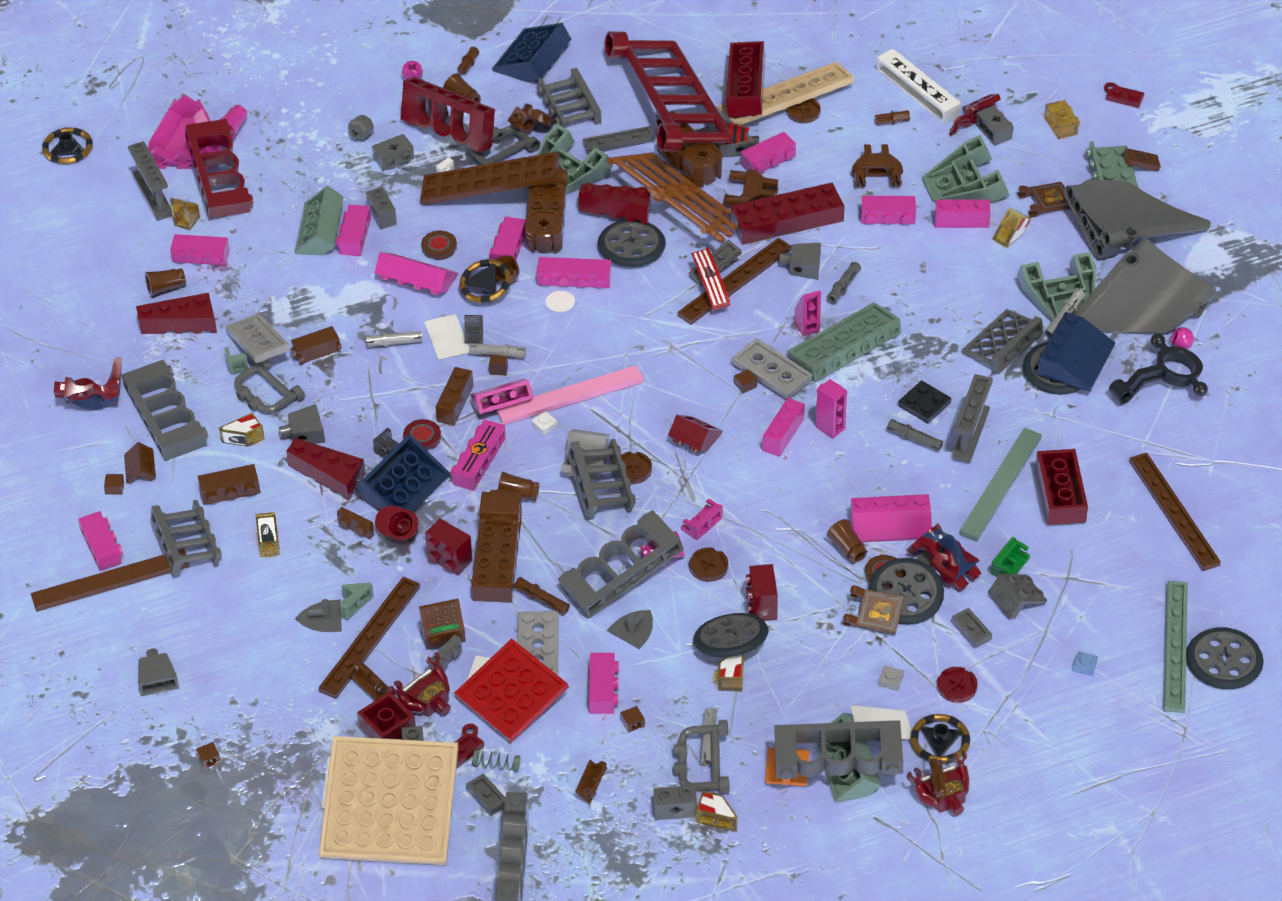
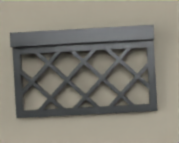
(1013, 346)

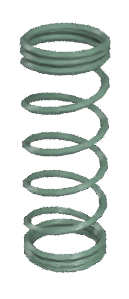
(516, 764)

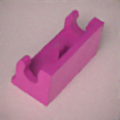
(703, 520)

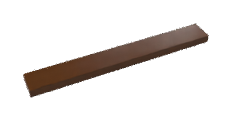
(737, 279)
(1175, 512)
(102, 582)
(369, 637)

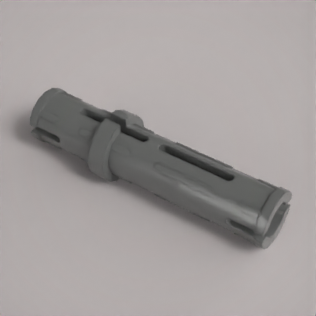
(840, 286)
(907, 431)

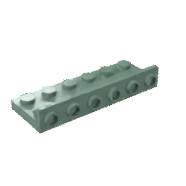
(1110, 164)
(846, 340)

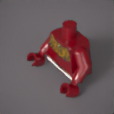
(426, 692)
(956, 785)

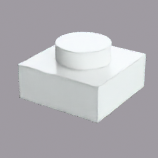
(446, 165)
(544, 423)

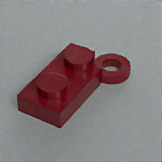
(1123, 95)
(986, 101)
(468, 743)

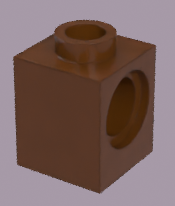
(522, 120)

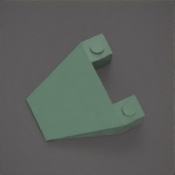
(589, 171)
(959, 178)
(1052, 293)

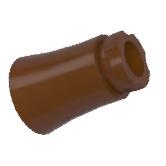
(458, 85)
(164, 280)
(527, 487)
(847, 541)

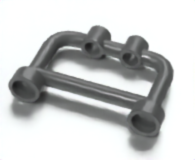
(530, 143)
(254, 402)
(680, 750)

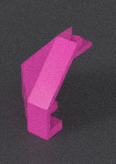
(169, 141)

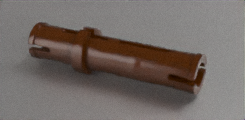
(535, 592)

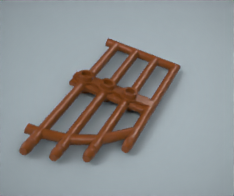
(678, 191)

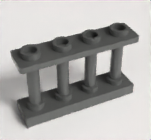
(581, 90)
(150, 180)
(972, 418)
(586, 486)
(170, 546)

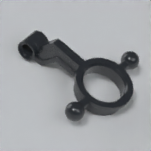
(1125, 391)

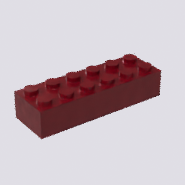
(745, 79)
(787, 213)

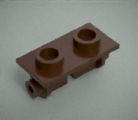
(369, 681)
(590, 780)

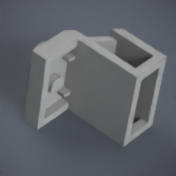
(588, 441)

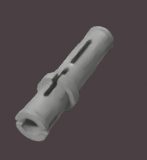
(1069, 306)
(395, 338)
(506, 350)
(709, 719)

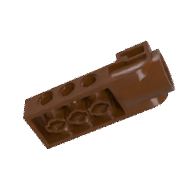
(497, 546)

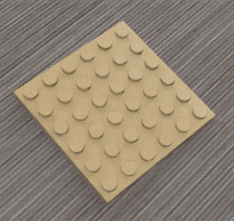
(389, 800)

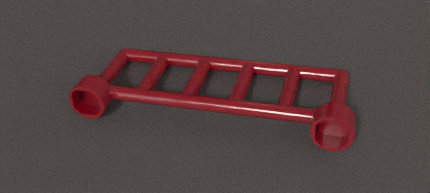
(669, 132)

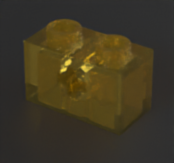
(1061, 119)

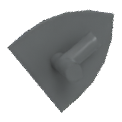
(322, 616)
(633, 628)

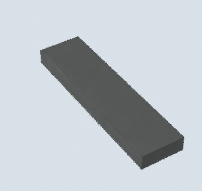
(619, 139)

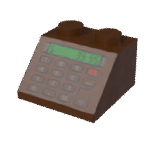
(441, 622)

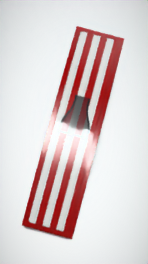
(711, 279)

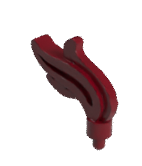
(964, 120)

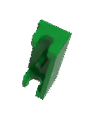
(1010, 558)

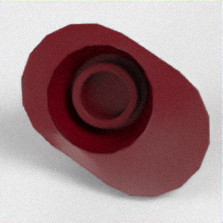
(396, 522)

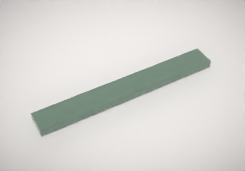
(1000, 484)
(1175, 647)

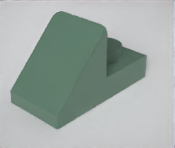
(355, 598)

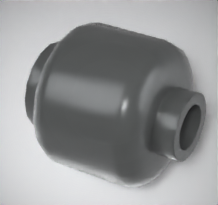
(360, 127)

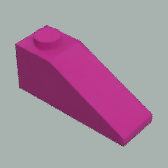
(808, 313)

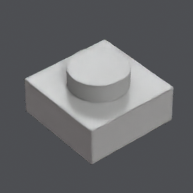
(891, 678)

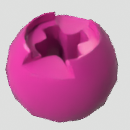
(412, 69)
(1182, 338)

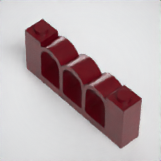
(414, 113)
(223, 202)

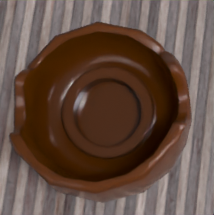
(512, 264)

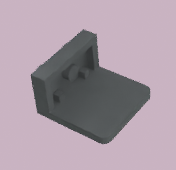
(1015, 591)

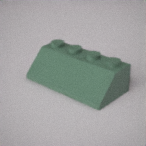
(319, 223)
(854, 784)

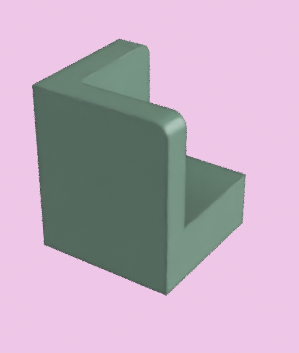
(236, 363)

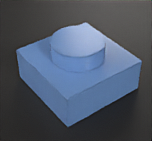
(1085, 663)

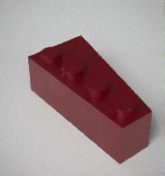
(616, 201)
(177, 315)
(327, 466)

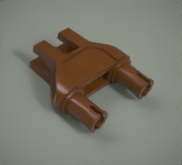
(877, 164)
(755, 187)

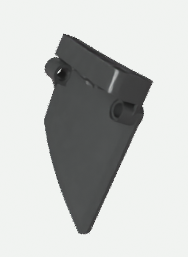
(1119, 213)
(1146, 295)

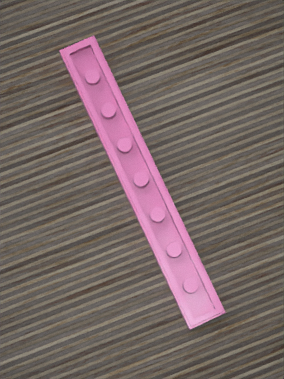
(570, 395)

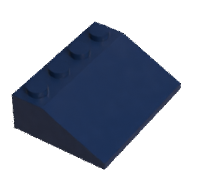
(533, 52)
(1075, 353)
(403, 477)

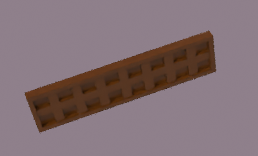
(490, 178)

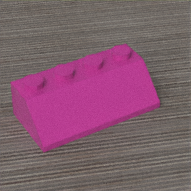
(414, 272)
(891, 517)

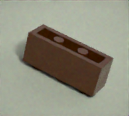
(454, 396)
(228, 484)

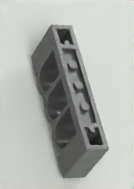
(174, 442)
(649, 527)
(789, 764)
(513, 848)

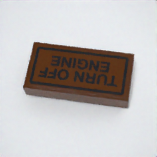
(1141, 159)

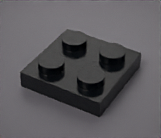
(924, 402)

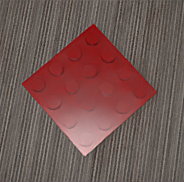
(511, 690)

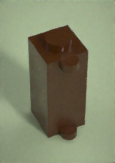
(315, 345)

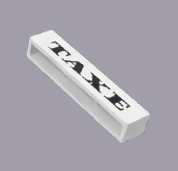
(918, 86)

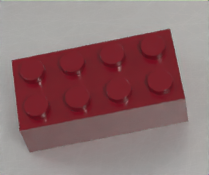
(1061, 486)

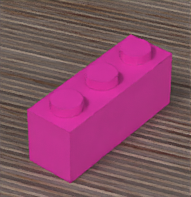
(768, 153)
(888, 209)
(962, 213)
(353, 230)
(509, 238)
(200, 249)
(502, 396)
(831, 408)
(783, 427)
(100, 540)
(603, 683)

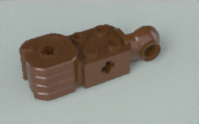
(697, 161)
(546, 215)

